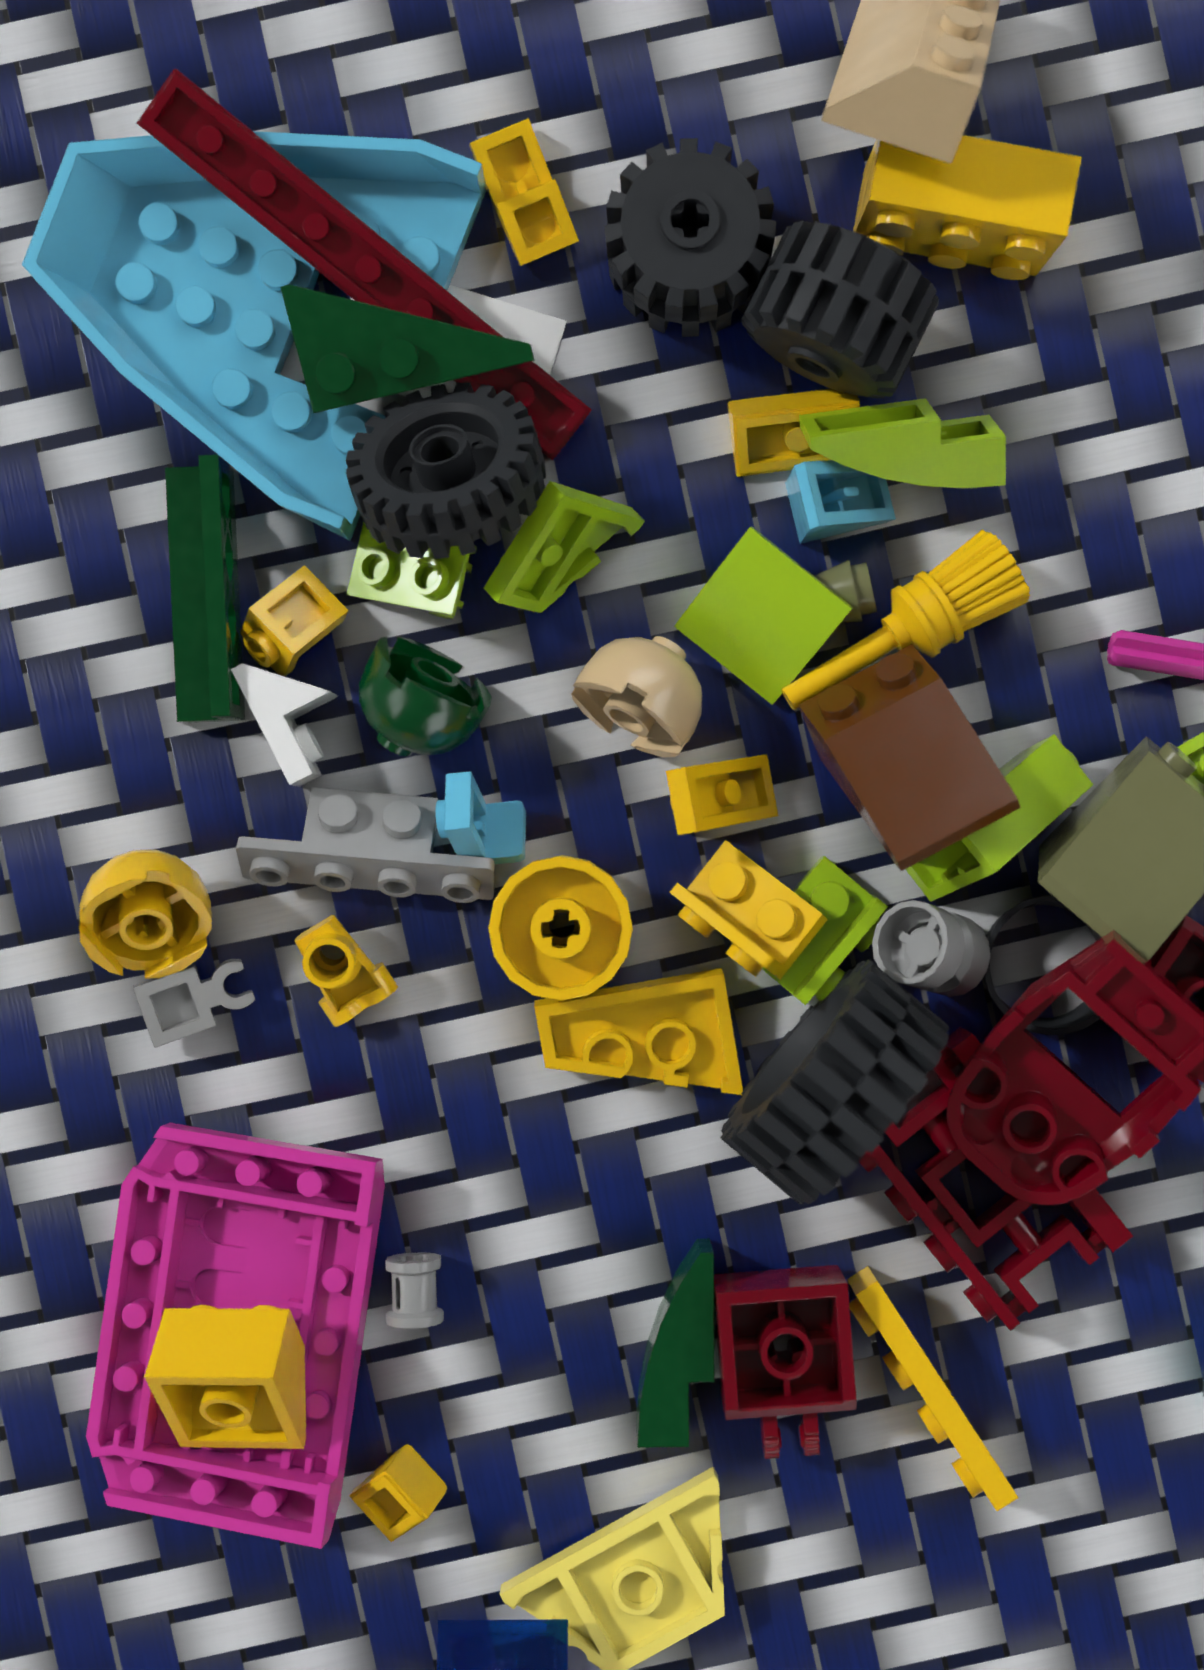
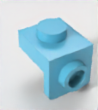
(479, 827)

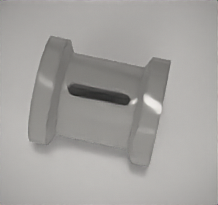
(414, 1290)

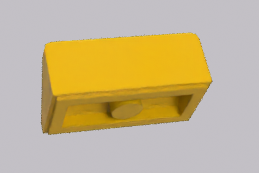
(768, 429)

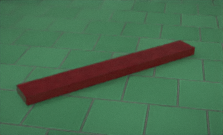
(337, 240)

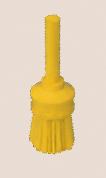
(930, 612)

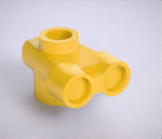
(347, 982)

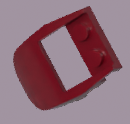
(1041, 1124)

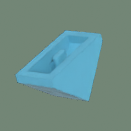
(835, 499)

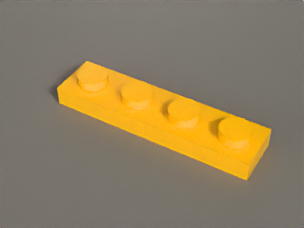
(941, 1412)

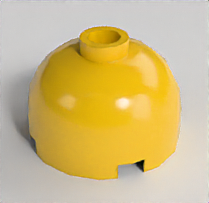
(145, 914)

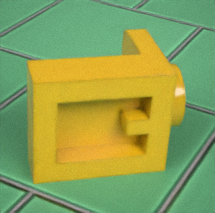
(291, 621)

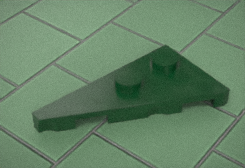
(371, 352)

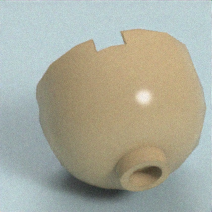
(643, 690)

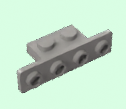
(368, 845)

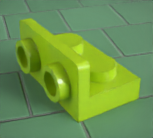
(850, 924)

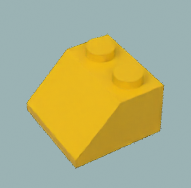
(230, 1377)

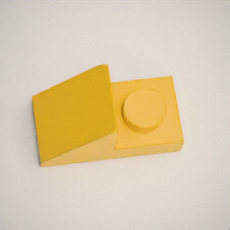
(721, 794)

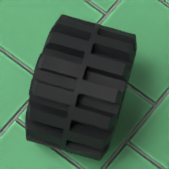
(712, 270)
(840, 309)

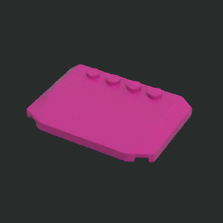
(236, 1229)

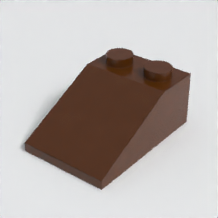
(907, 757)

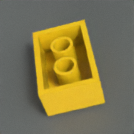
(985, 209)

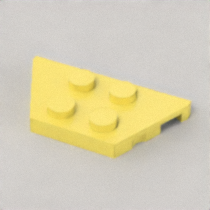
(636, 1579)

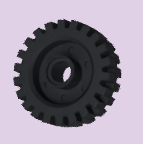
(446, 470)

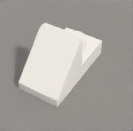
(275, 705)

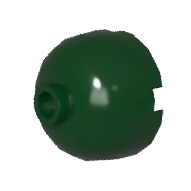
(418, 700)

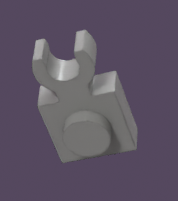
(183, 1002)

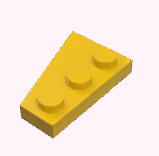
(646, 1029)

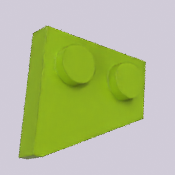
(557, 546)

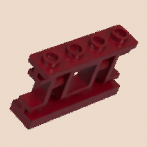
(944, 1215)

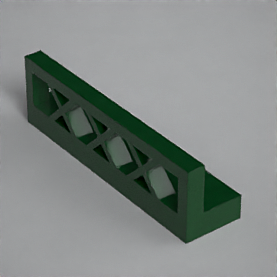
(204, 591)

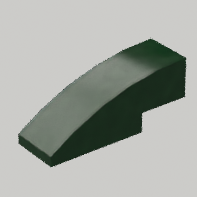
(678, 1352)

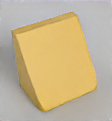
(400, 1493)

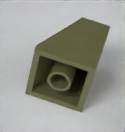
(1132, 849)

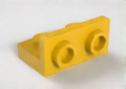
(750, 909)

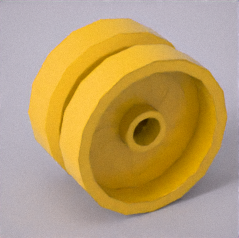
(553, 964)

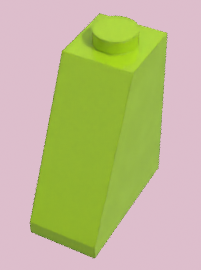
(1046, 784)

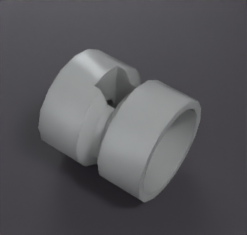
(931, 948)

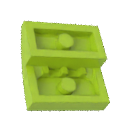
(762, 615)

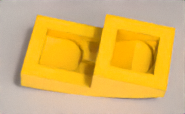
(524, 192)

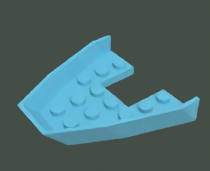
(192, 299)

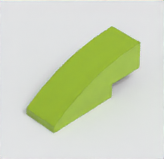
(911, 444)

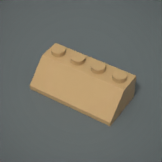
(913, 72)

